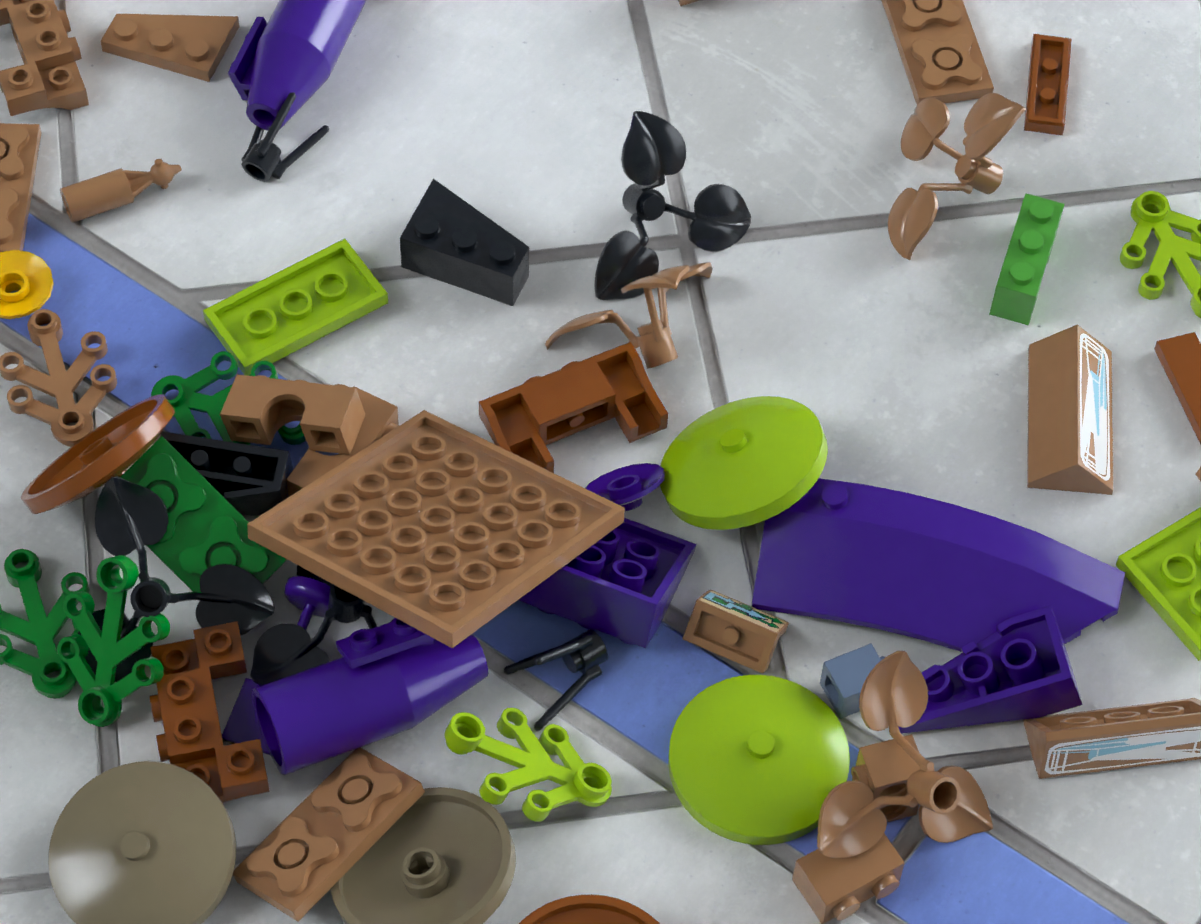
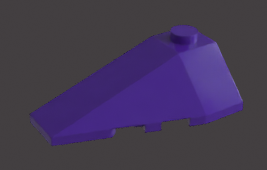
(1004, 678)

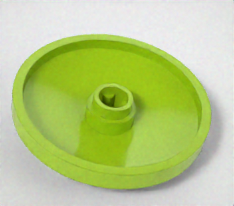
(743, 462)
(757, 758)

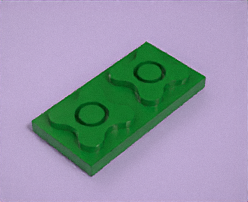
(201, 524)

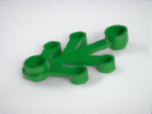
(189, 399)
(40, 629)
(107, 646)

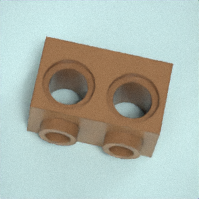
(886, 771)

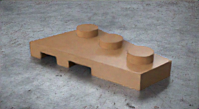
(172, 42)

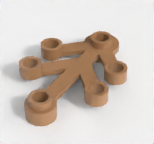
(60, 382)

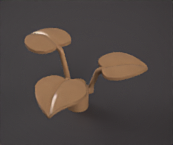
(985, 127)
(655, 336)
(948, 798)

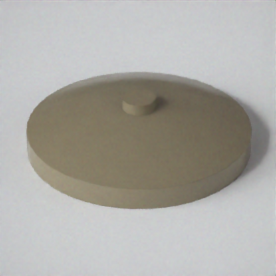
(142, 848)
(434, 865)

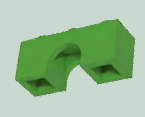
(1026, 259)

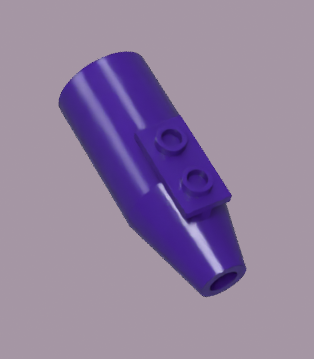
(291, 55)
(377, 689)

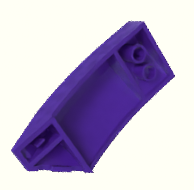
(922, 567)

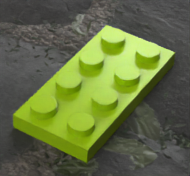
(296, 306)

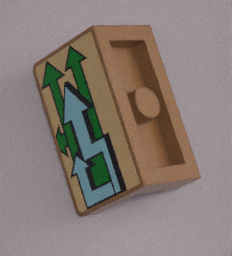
(734, 630)

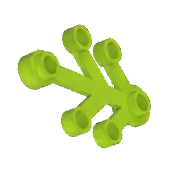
(1170, 247)
(579, 780)

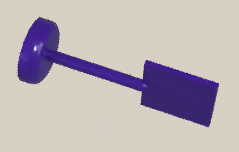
(311, 598)

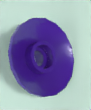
(628, 484)

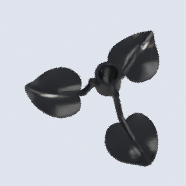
(648, 154)
(135, 517)
(288, 647)

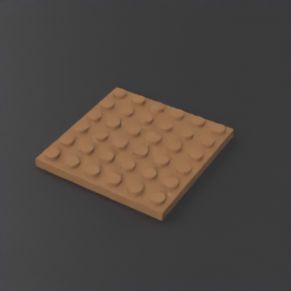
(436, 526)

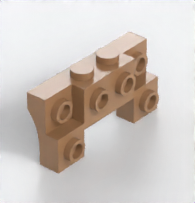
(48, 55)

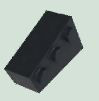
(463, 247)
(242, 473)

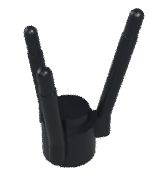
(263, 156)
(579, 654)

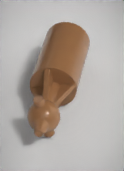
(113, 189)

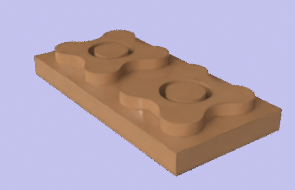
(938, 49)
(17, 172)
(328, 833)

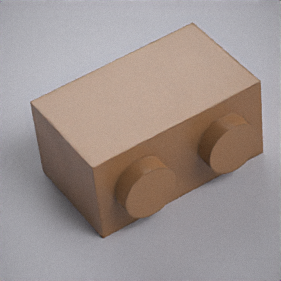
(840, 884)

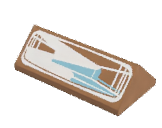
(1070, 414)
(1115, 738)

